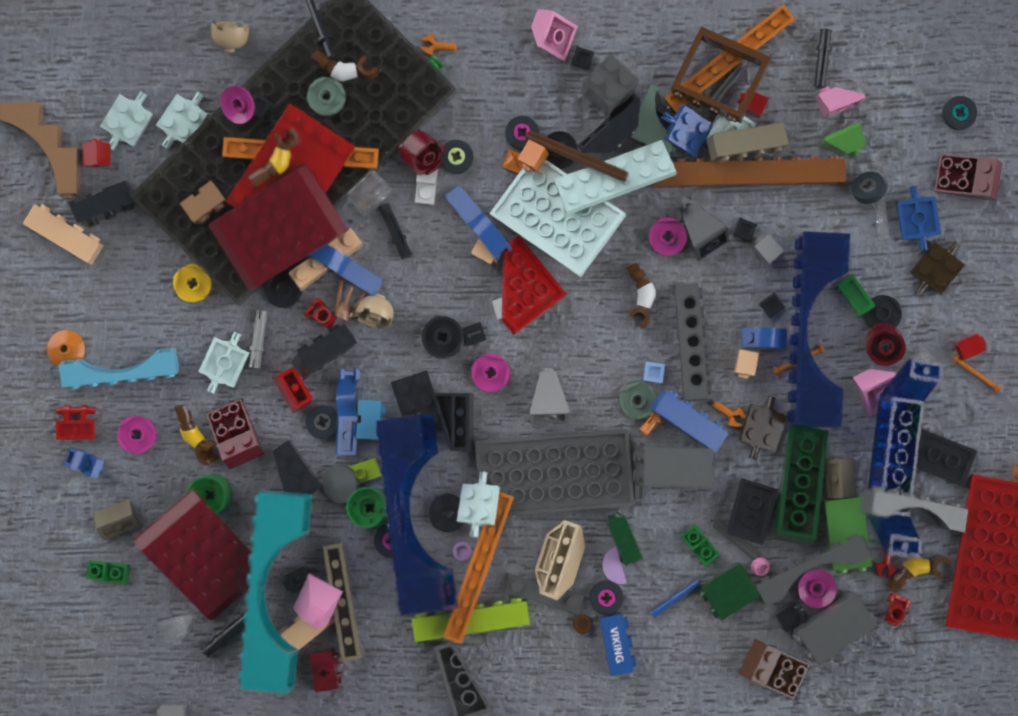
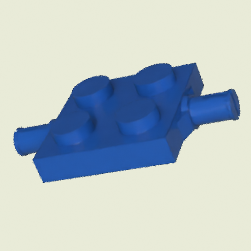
(687, 131)
(918, 218)

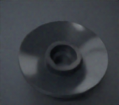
(558, 160)

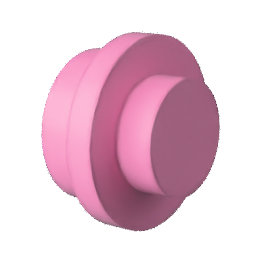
(760, 566)

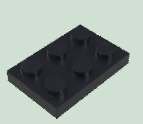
(415, 396)
(944, 458)
(751, 511)

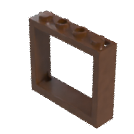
(733, 48)

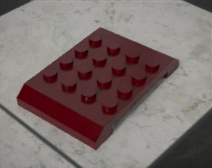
(278, 227)
(198, 554)

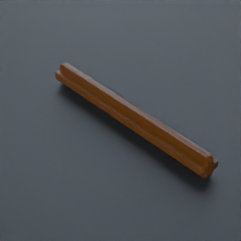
(578, 156)

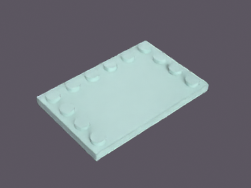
(538, 215)

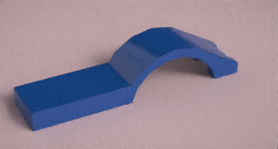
(477, 221)
(347, 268)
(346, 412)

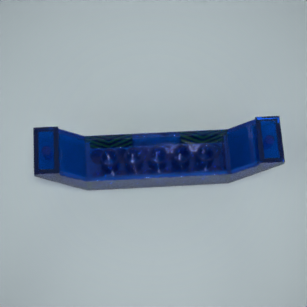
(897, 450)

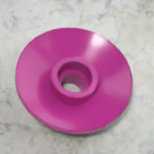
(231, 104)
(826, 592)

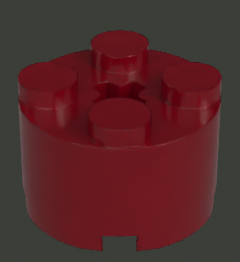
(421, 152)
(890, 353)

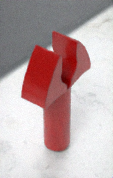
(886, 561)

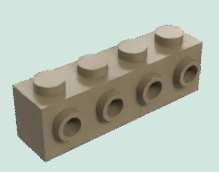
(747, 142)

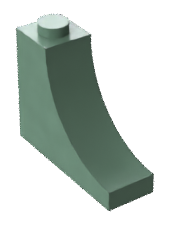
(649, 126)

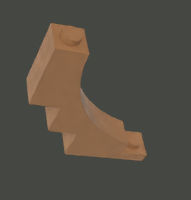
(64, 161)

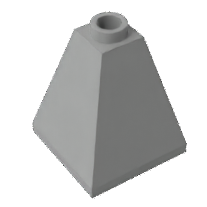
(549, 401)

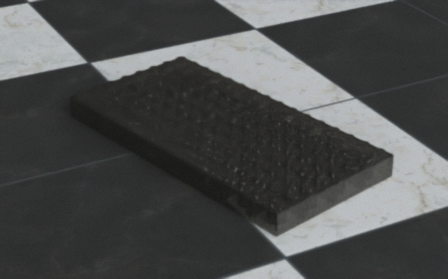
(374, 116)

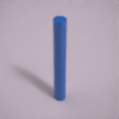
(675, 598)

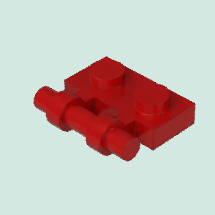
(75, 429)

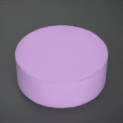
(462, 551)

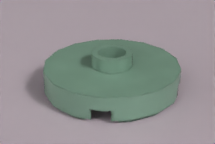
(319, 89)
(627, 397)

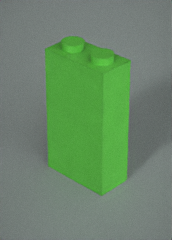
(842, 520)

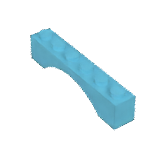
(79, 372)

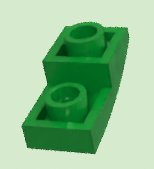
(700, 545)
(108, 571)

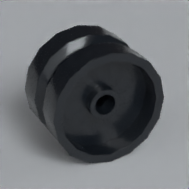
(431, 337)

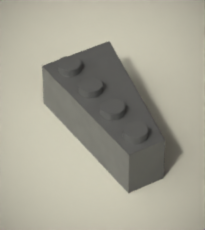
(459, 684)

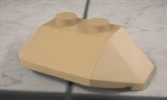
(560, 559)

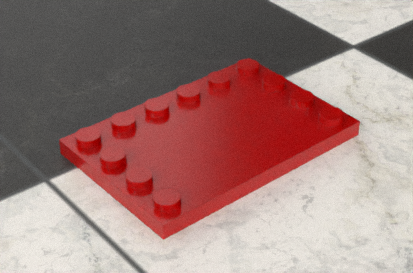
(316, 146)

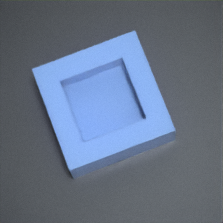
(653, 372)

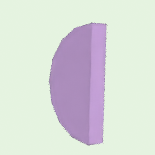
(612, 567)

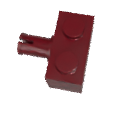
(325, 670)

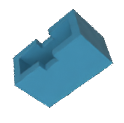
(370, 413)

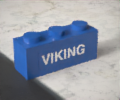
(617, 644)

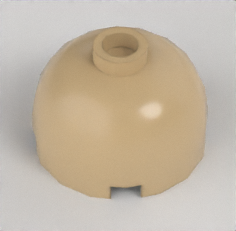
(229, 35)
(375, 311)

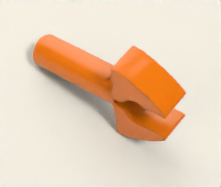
(436, 45)
(729, 413)

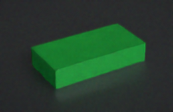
(856, 295)

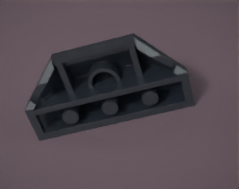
(614, 129)

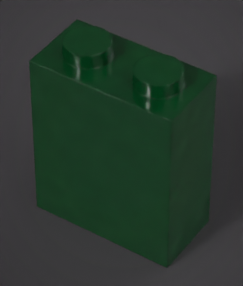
(623, 538)
(729, 591)

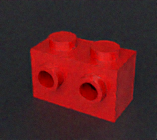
(293, 390)

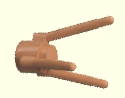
(344, 309)

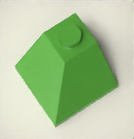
(845, 142)

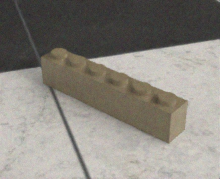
(345, 610)

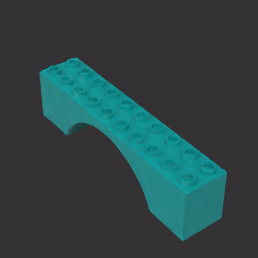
(267, 657)

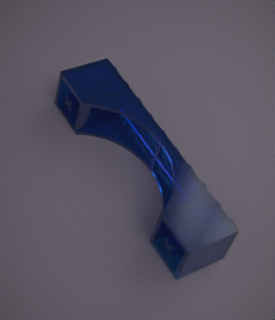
(813, 397)
(404, 450)

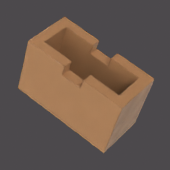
(204, 204)

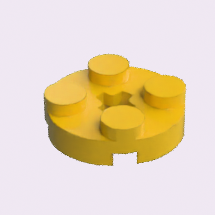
(182, 288)

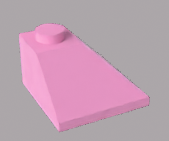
(553, 33)
(837, 100)
(870, 386)
(317, 602)

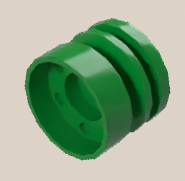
(221, 487)
(359, 508)

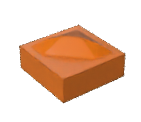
(511, 162)

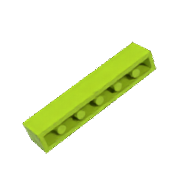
(483, 619)

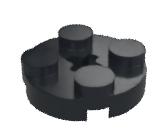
(438, 507)

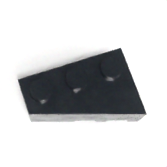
(103, 205)
(323, 350)
(457, 419)
(294, 471)

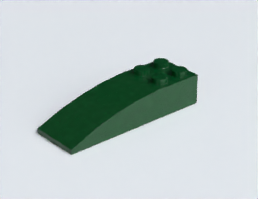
(801, 486)

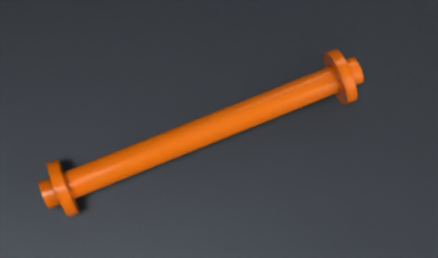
(956, 360)
(776, 370)

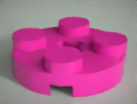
(674, 228)
(500, 367)
(126, 432)

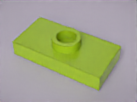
(366, 470)

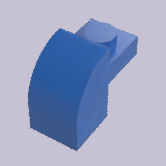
(764, 337)
(84, 462)

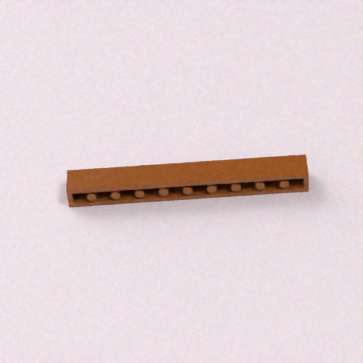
(756, 172)

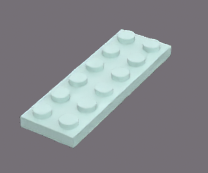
(593, 187)

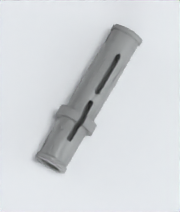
(258, 339)

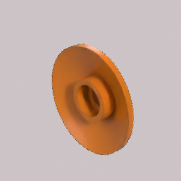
(72, 340)

